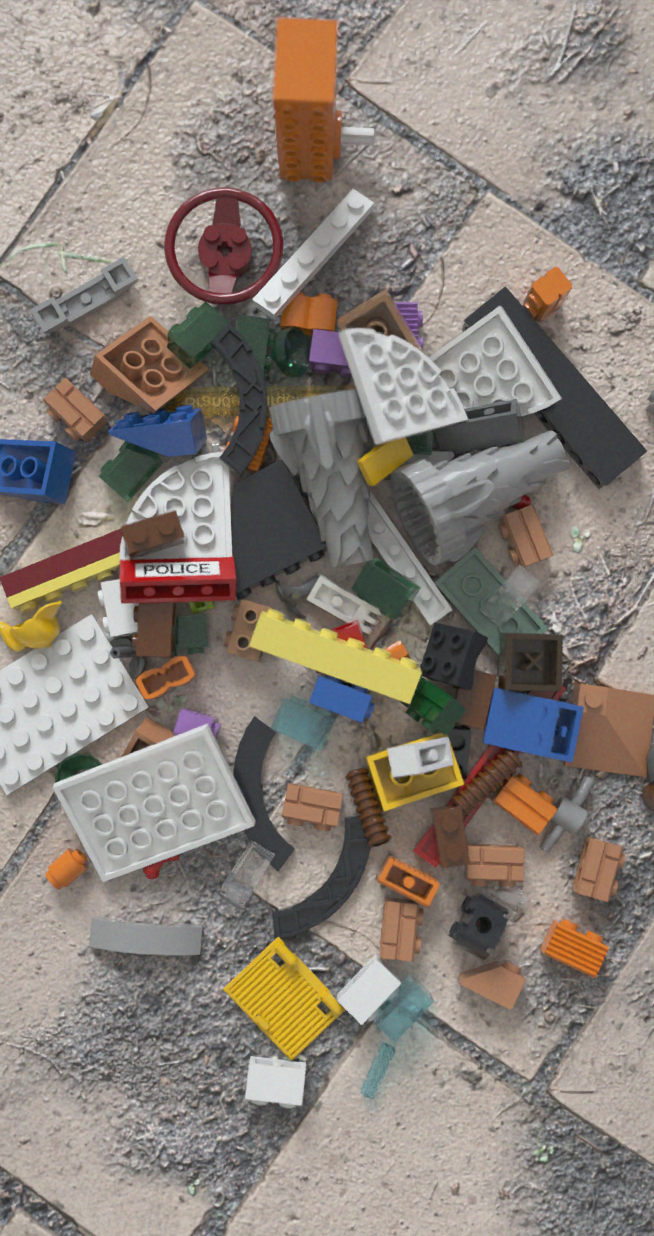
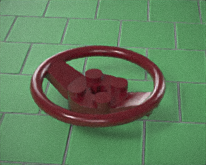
(222, 235)

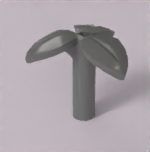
(293, 594)
(123, 649)

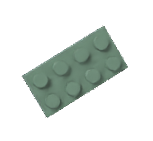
(470, 586)

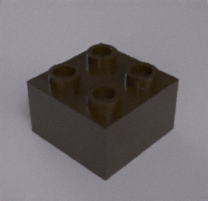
(530, 661)

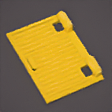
(284, 998)

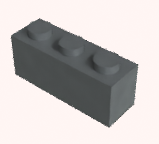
(485, 428)

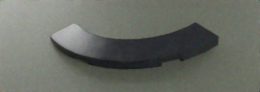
(252, 398)
(248, 777)
(333, 892)

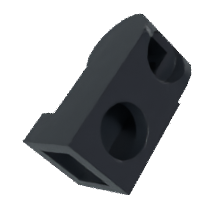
(460, 743)

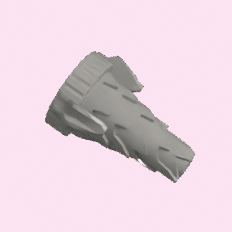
(321, 443)
(449, 498)

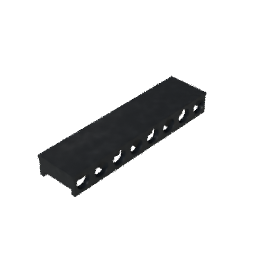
(581, 418)

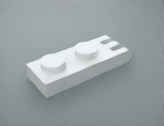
(343, 603)

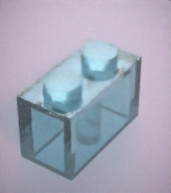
(303, 723)
(403, 1009)

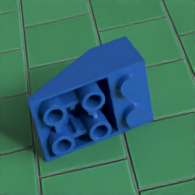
(164, 432)
(533, 725)

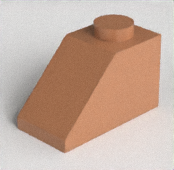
(495, 981)

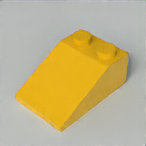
(406, 789)

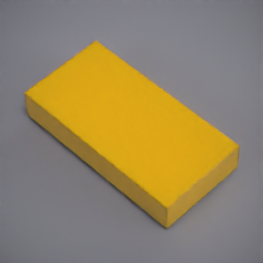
(384, 460)

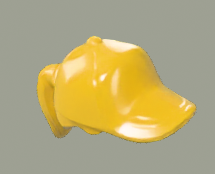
(34, 632)

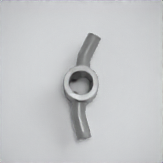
(568, 815)

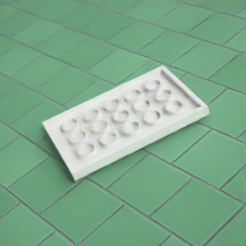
(61, 702)
(154, 803)

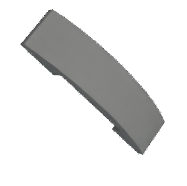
(85, 299)
(145, 938)

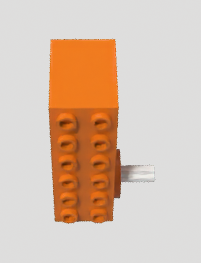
(305, 101)

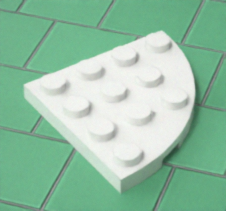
(494, 366)
(398, 386)
(202, 501)

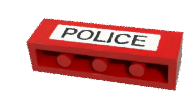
(177, 580)

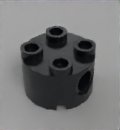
(492, 925)

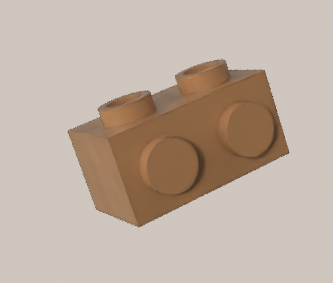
(246, 619)

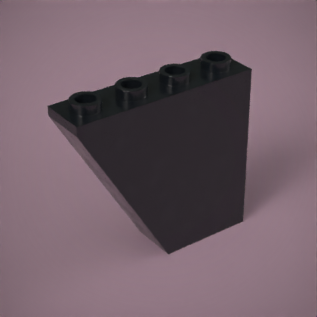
(270, 529)

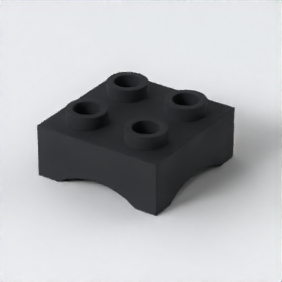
(452, 655)

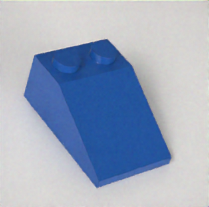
(35, 470)

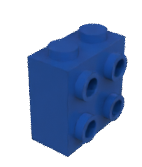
(344, 700)

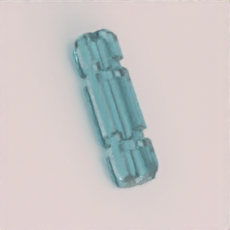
(377, 1070)

